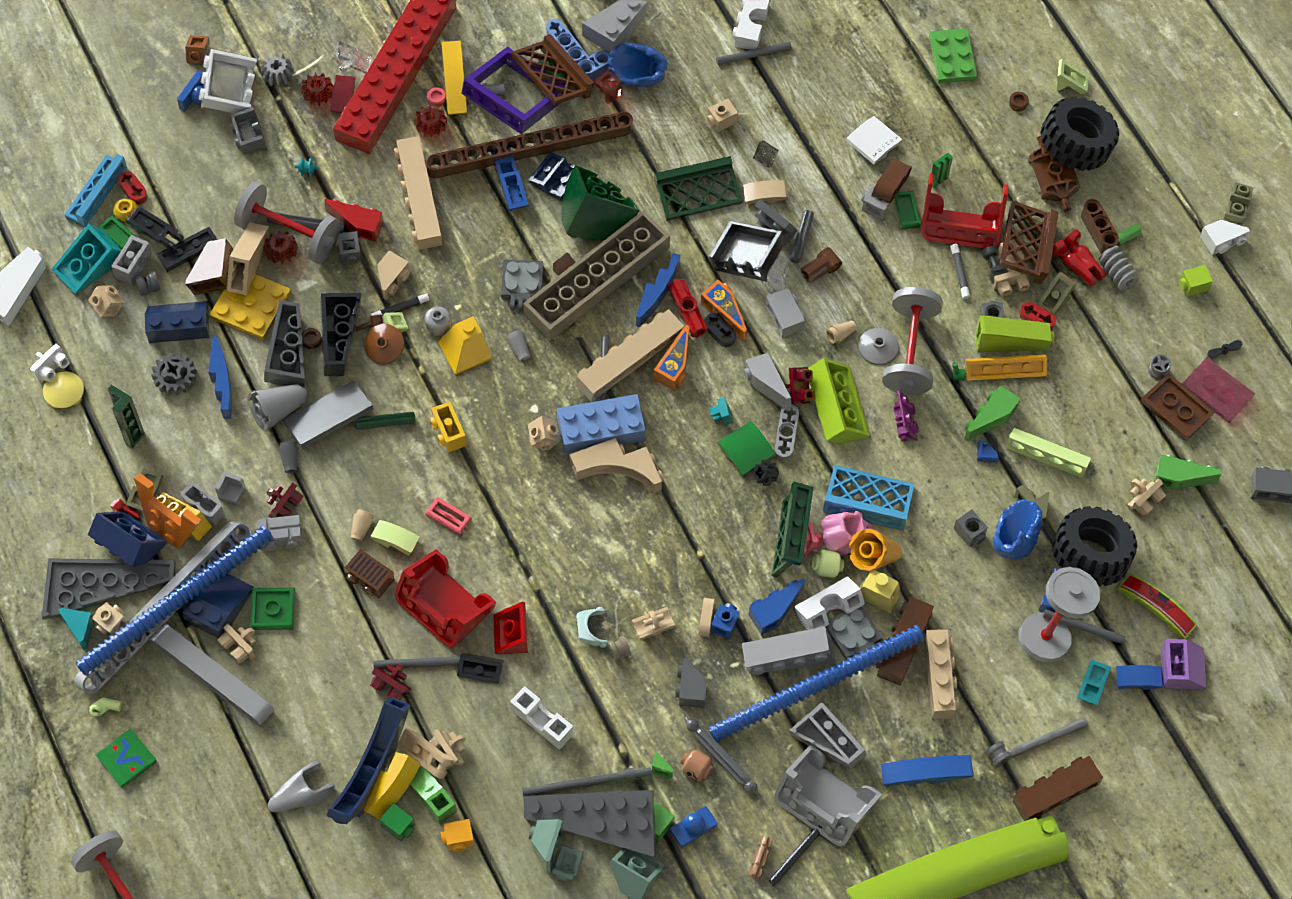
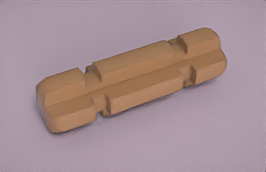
(760, 857)

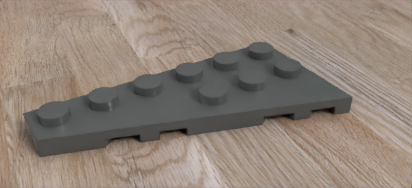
(91, 582)
(610, 817)

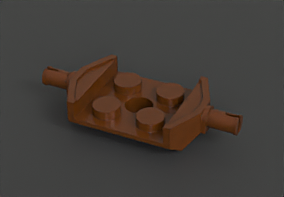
(1053, 185)

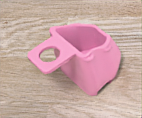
(840, 529)

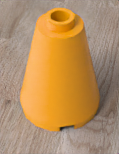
(873, 550)

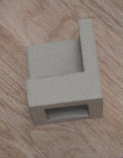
(230, 488)

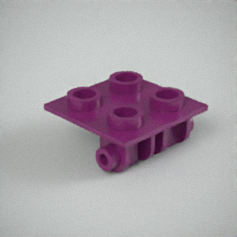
(904, 417)

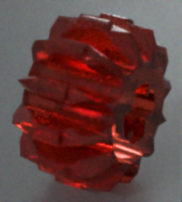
(317, 89)
(430, 120)
(287, 250)

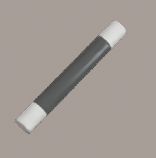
(960, 271)

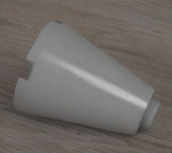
(275, 403)

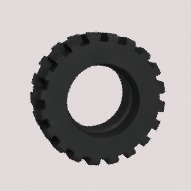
(1073, 148)
(1103, 529)

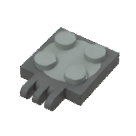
(521, 280)
(853, 632)

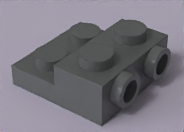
(773, 220)

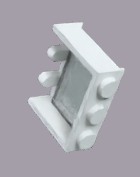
(227, 81)

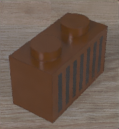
(369, 574)

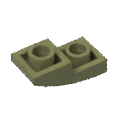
(1238, 203)

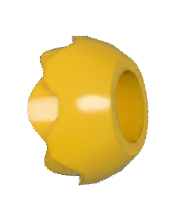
(122, 204)

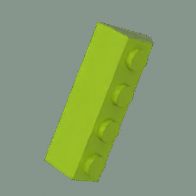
(837, 402)

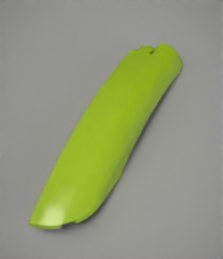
(971, 864)

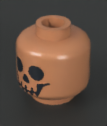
(697, 765)

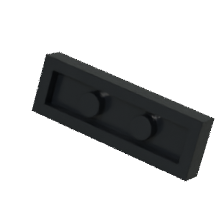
(186, 250)

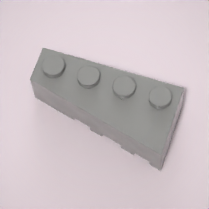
(789, 651)

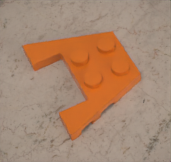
(161, 518)

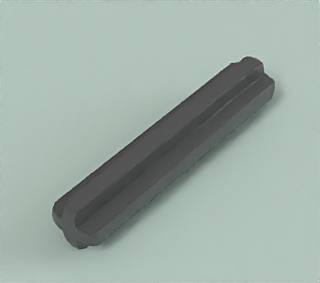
(801, 237)

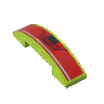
(1159, 603)

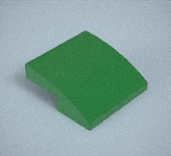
(746, 447)

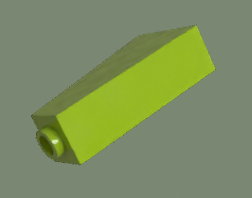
(1008, 334)

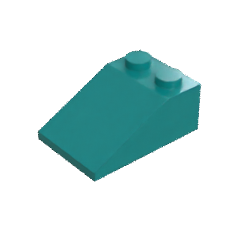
(87, 259)

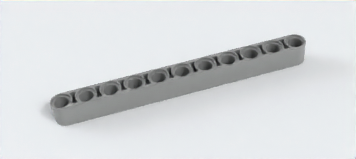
(196, 564)

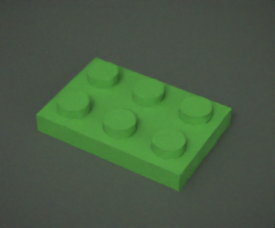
(952, 55)

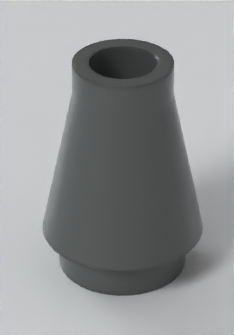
(289, 455)

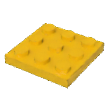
(251, 312)

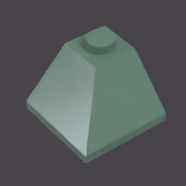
(546, 841)
(635, 872)

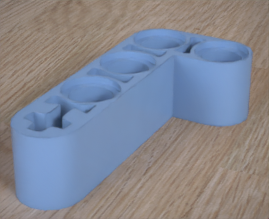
(572, 47)

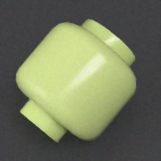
(827, 563)

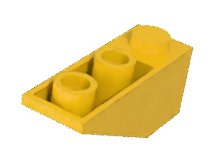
(179, 507)

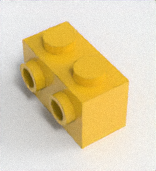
(448, 426)

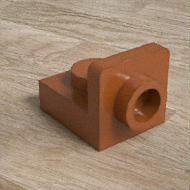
(196, 49)

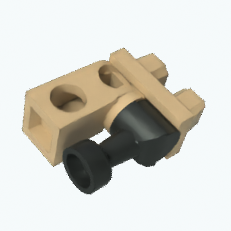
(1002, 277)

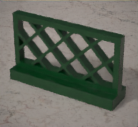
(690, 174)
(792, 528)

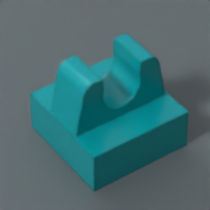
(721, 411)

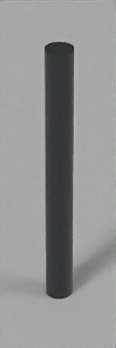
(797, 853)

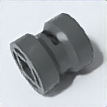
(151, 280)

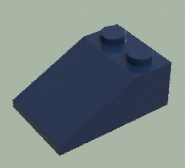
(217, 605)

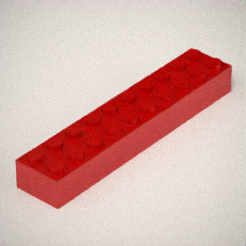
(392, 73)

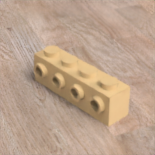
(939, 674)

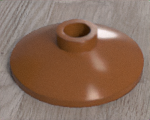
(390, 350)

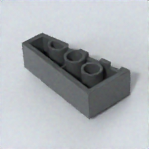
(285, 353)

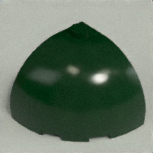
(593, 207)

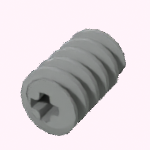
(1117, 269)

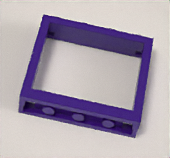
(498, 106)

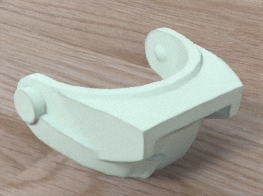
(583, 631)

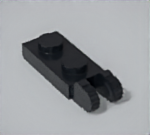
(154, 228)

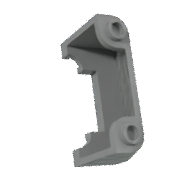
(824, 799)

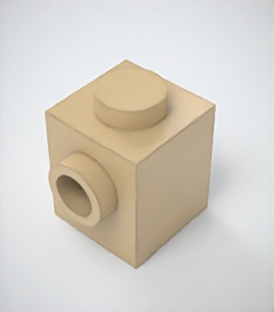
(722, 115)

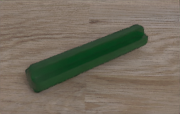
(385, 420)

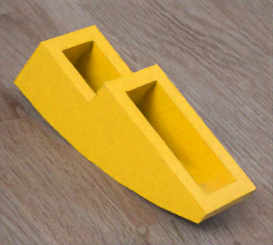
(391, 784)

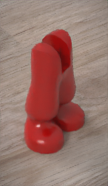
(1079, 260)

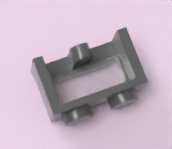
(248, 130)

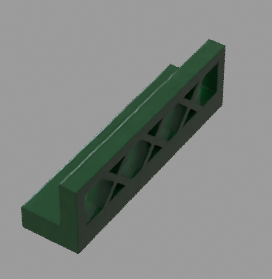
(126, 416)

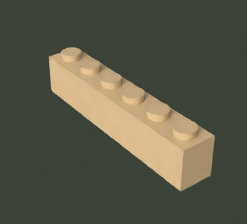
(419, 193)
(629, 355)

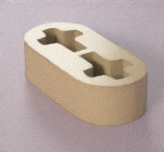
(706, 617)

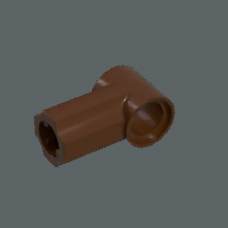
(825, 262)

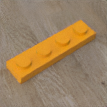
(1005, 367)

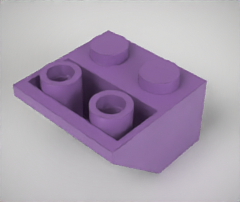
(1183, 664)

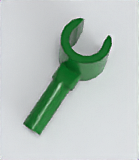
(959, 374)

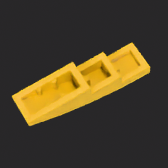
(454, 77)

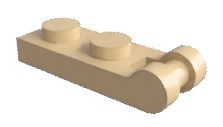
(424, 752)

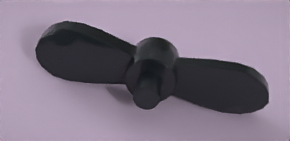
(1225, 348)

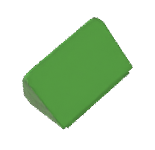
(661, 767)

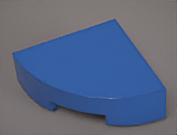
(986, 452)

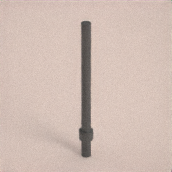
(628, 775)

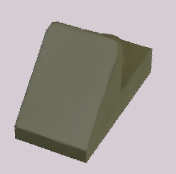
(1057, 294)
(1024, 493)

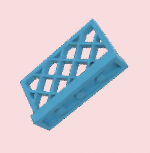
(878, 515)

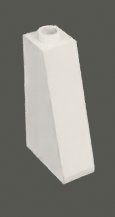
(18, 281)

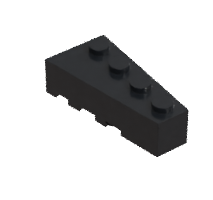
(338, 324)

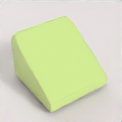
(395, 319)

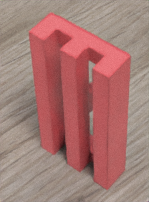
(462, 525)

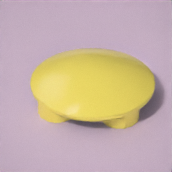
(63, 390)

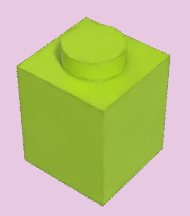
(1195, 280)

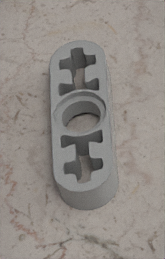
(782, 439)

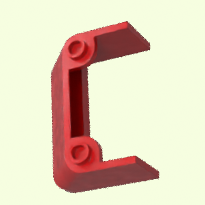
(962, 227)

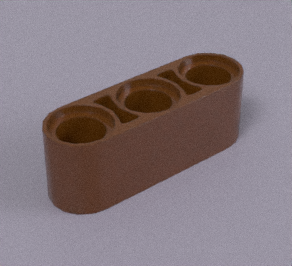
(891, 181)
(1099, 218)

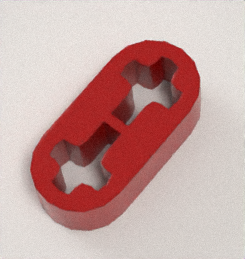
(129, 189)
(1038, 314)

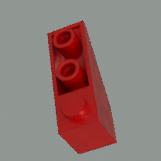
(356, 218)

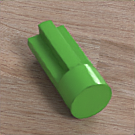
(1129, 234)

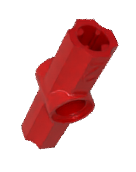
(692, 317)

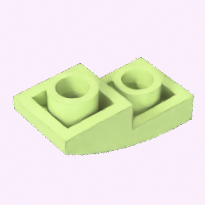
(395, 536)

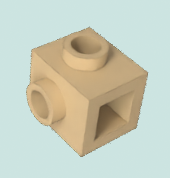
(106, 301)
(543, 433)
(109, 619)

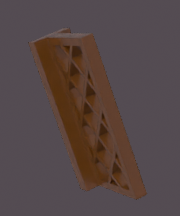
(563, 65)
(1042, 245)

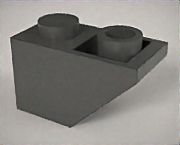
(692, 687)

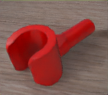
(119, 505)

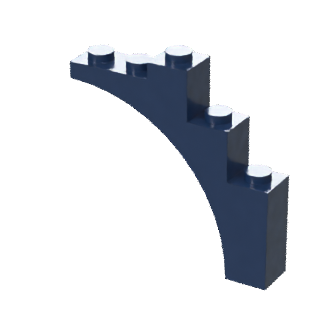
(375, 758)

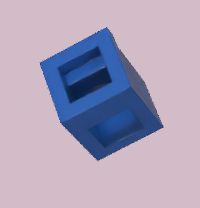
(722, 626)

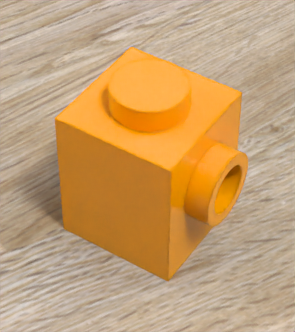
(457, 835)

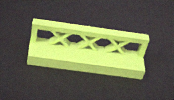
(1048, 452)

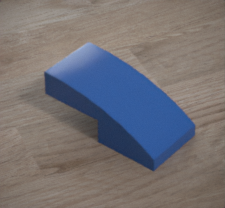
(1139, 676)

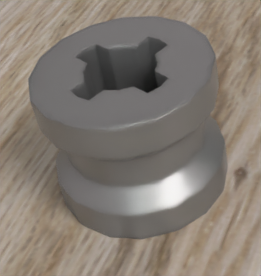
(1162, 362)
(998, 754)

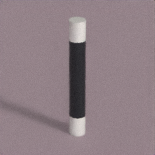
(403, 305)

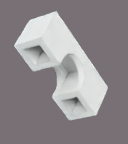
(748, 33)
(841, 595)
(550, 726)

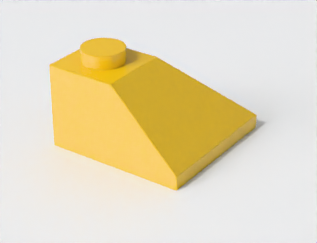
(465, 346)

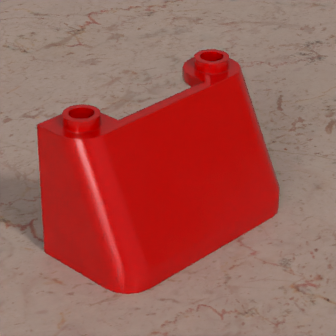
(440, 601)

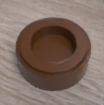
(1018, 101)
(311, 338)

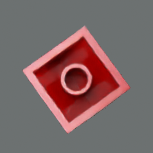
(511, 630)

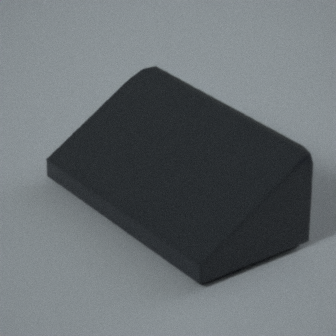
(480, 667)

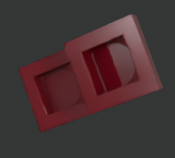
(342, 92)

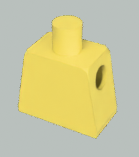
(880, 591)

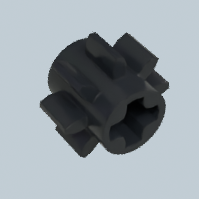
(766, 472)

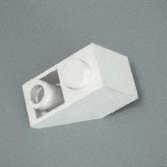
(1223, 235)

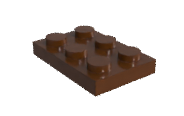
(1177, 407)

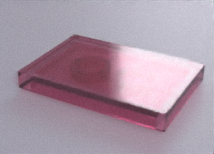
(1218, 390)

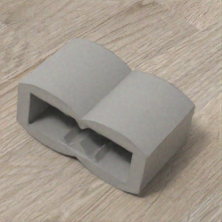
(209, 505)

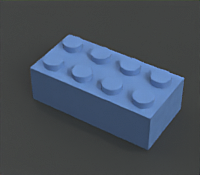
(601, 421)

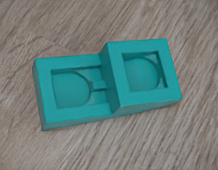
(1094, 682)

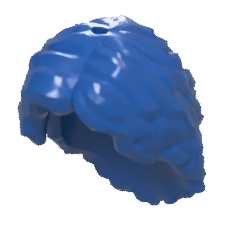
(637, 64)
(1018, 530)

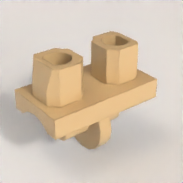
(1151, 490)
(653, 623)
(231, 637)
(442, 741)

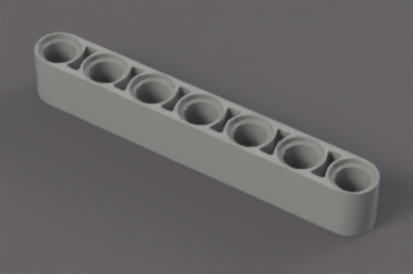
(212, 674)

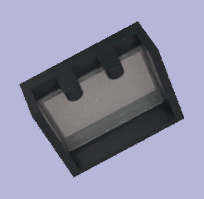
(747, 250)

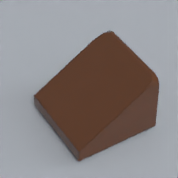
(563, 263)

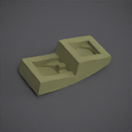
(134, 500)

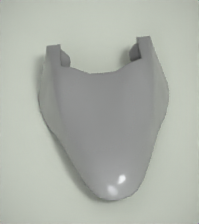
(297, 793)

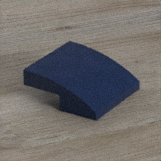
(552, 175)

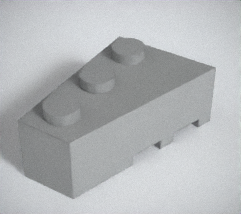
(614, 23)
(829, 736)

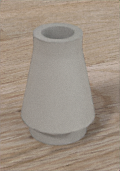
(518, 344)

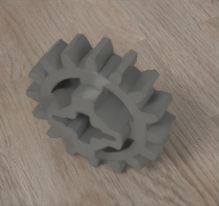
(167, 380)

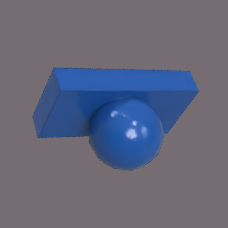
(191, 92)
(693, 826)

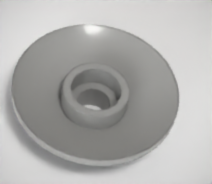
(876, 353)

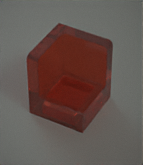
(609, 85)

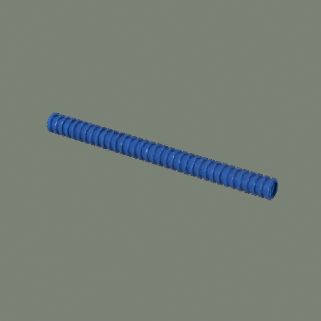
(174, 600)
(816, 683)

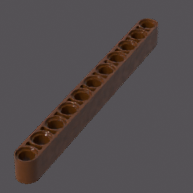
(523, 151)

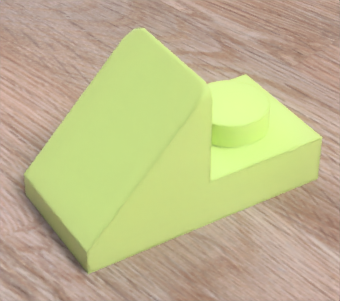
(1072, 77)

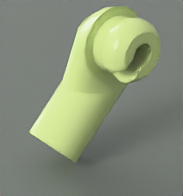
(104, 705)

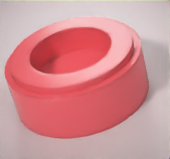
(436, 96)

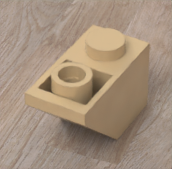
(392, 272)

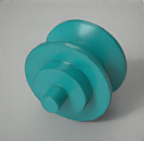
(306, 166)

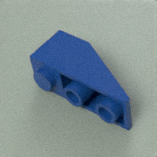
(771, 611)

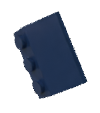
(177, 322)
(126, 537)

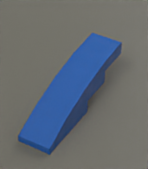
(510, 183)
(654, 294)
(219, 374)
(927, 769)

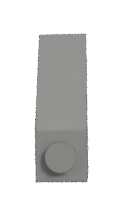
(766, 379)

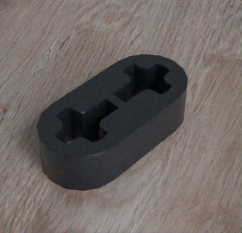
(722, 328)

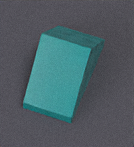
(79, 623)

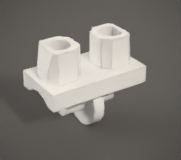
(46, 364)

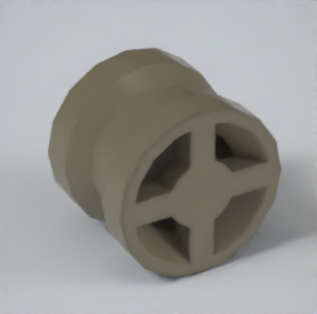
(619, 648)

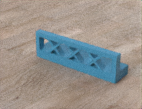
(98, 192)

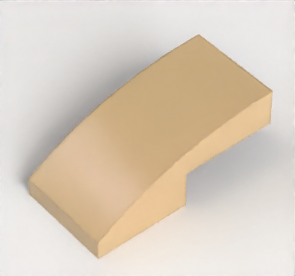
(765, 190)

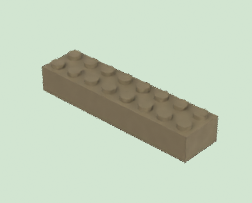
(596, 275)

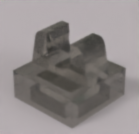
(765, 154)

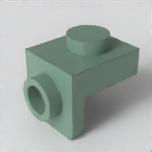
(568, 863)

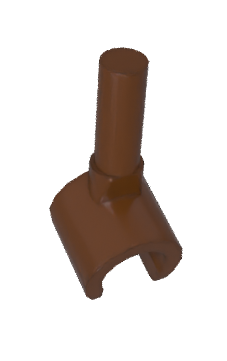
(375, 320)

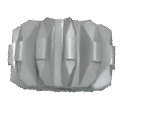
(277, 70)

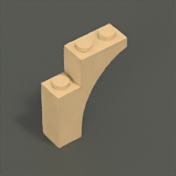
(611, 459)

